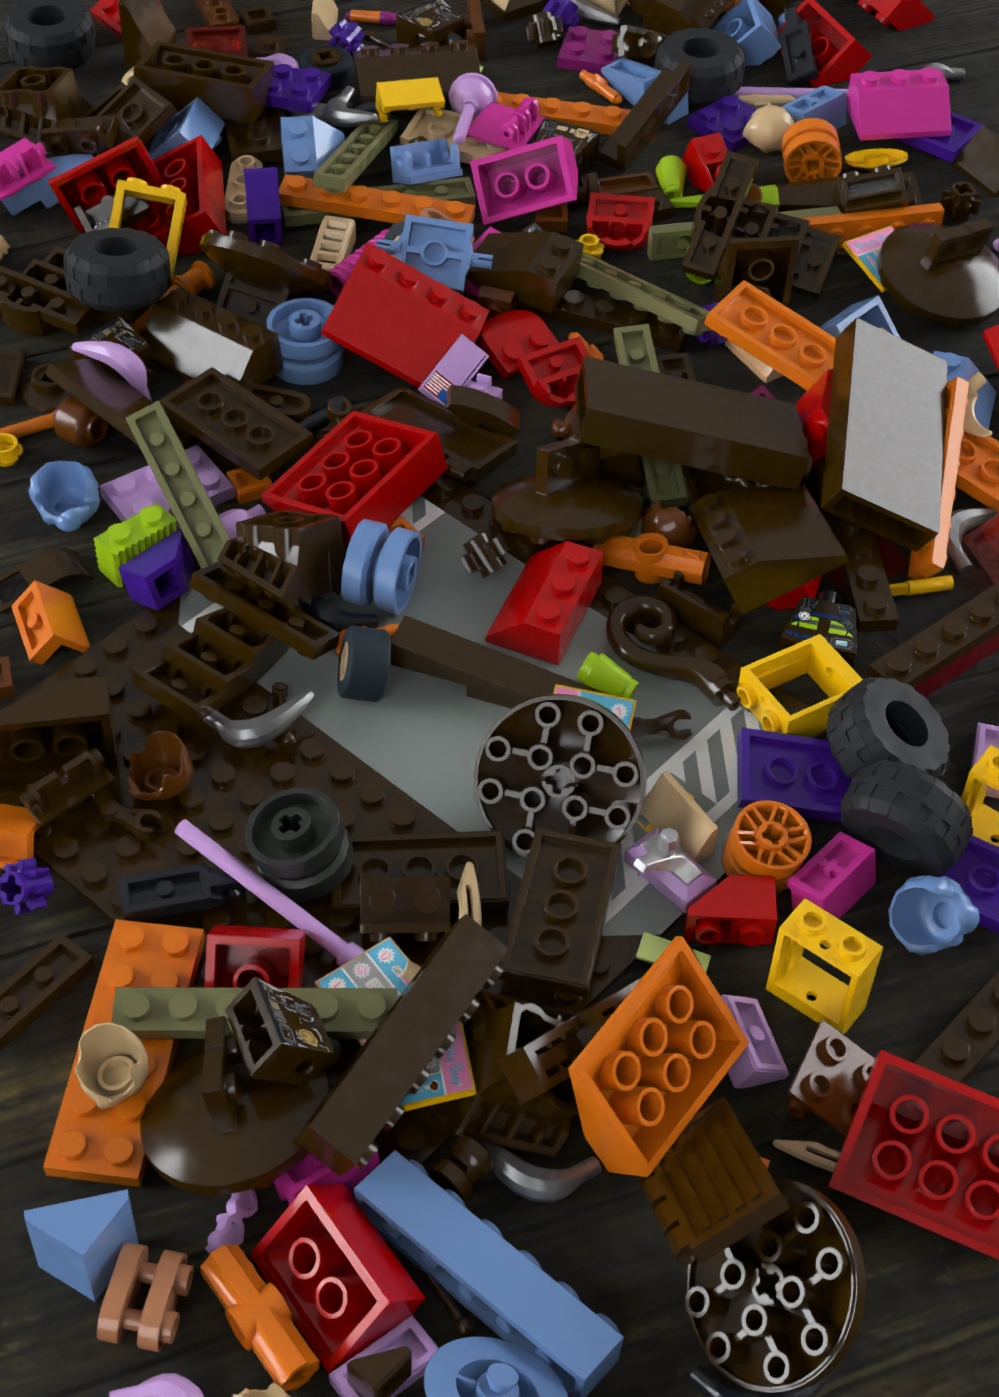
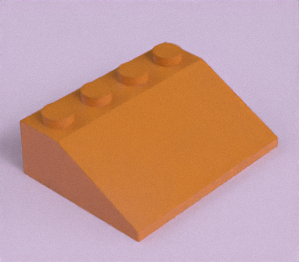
(654, 1063)

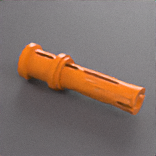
(194, 281)

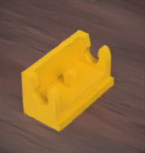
(409, 96)

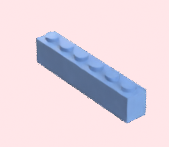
(488, 1273)

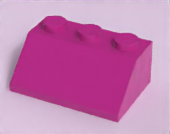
(899, 104)
(525, 179)

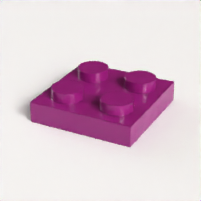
(586, 49)

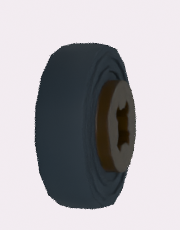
(329, 60)

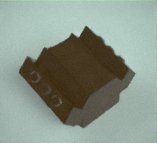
(676, 15)
(37, 100)
(288, 555)
(495, 1112)

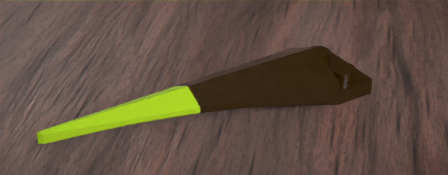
(808, 194)

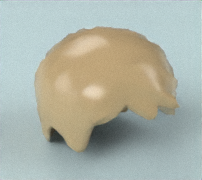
(768, 127)
(111, 1064)

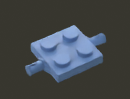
(437, 249)

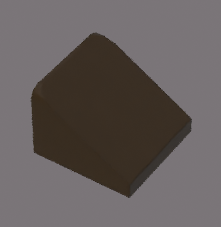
(380, 1373)

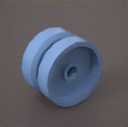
(305, 352)
(381, 566)

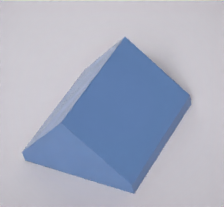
(82, 1239)

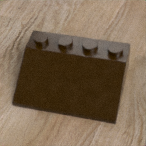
(766, 541)

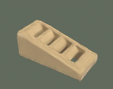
(334, 241)

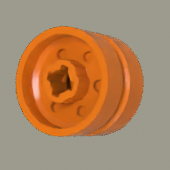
(811, 150)
(767, 842)

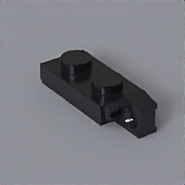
(798, 49)
(176, 891)

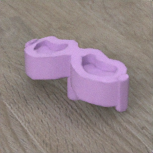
(230, 1224)

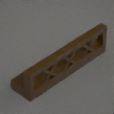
(646, 117)

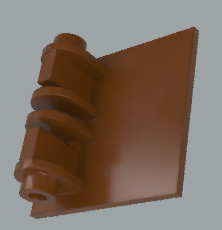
(829, 1078)

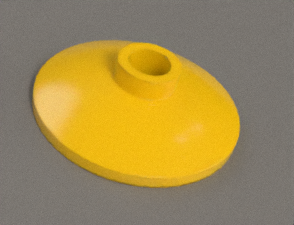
(872, 158)

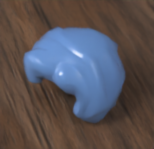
(65, 494)
(931, 914)

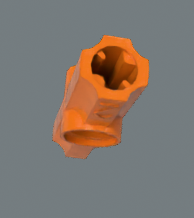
(655, 559)
(259, 1317)

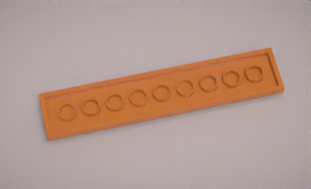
(807, 352)

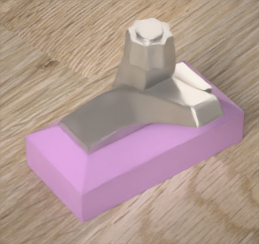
(669, 868)

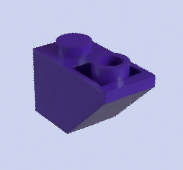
(263, 205)
(159, 572)

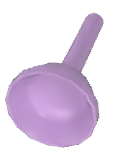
(469, 96)

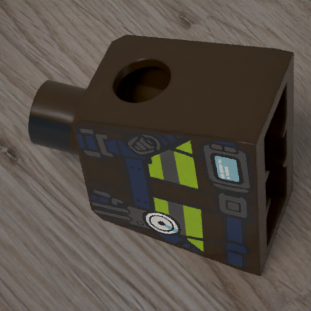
(824, 617)

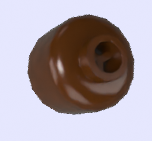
(79, 424)

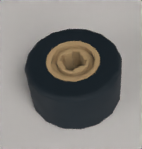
(364, 663)

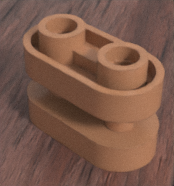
(158, 1319)

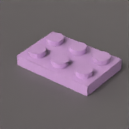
(140, 488)

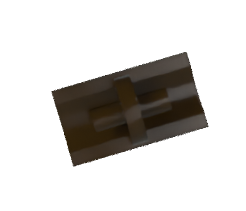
(637, 44)

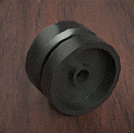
(300, 843)

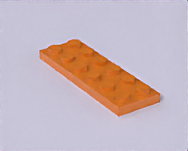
(107, 1142)

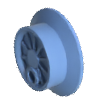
(489, 1370)

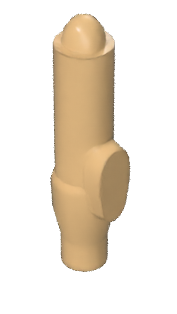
(758, 100)

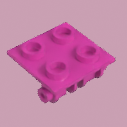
(506, 125)
(22, 165)

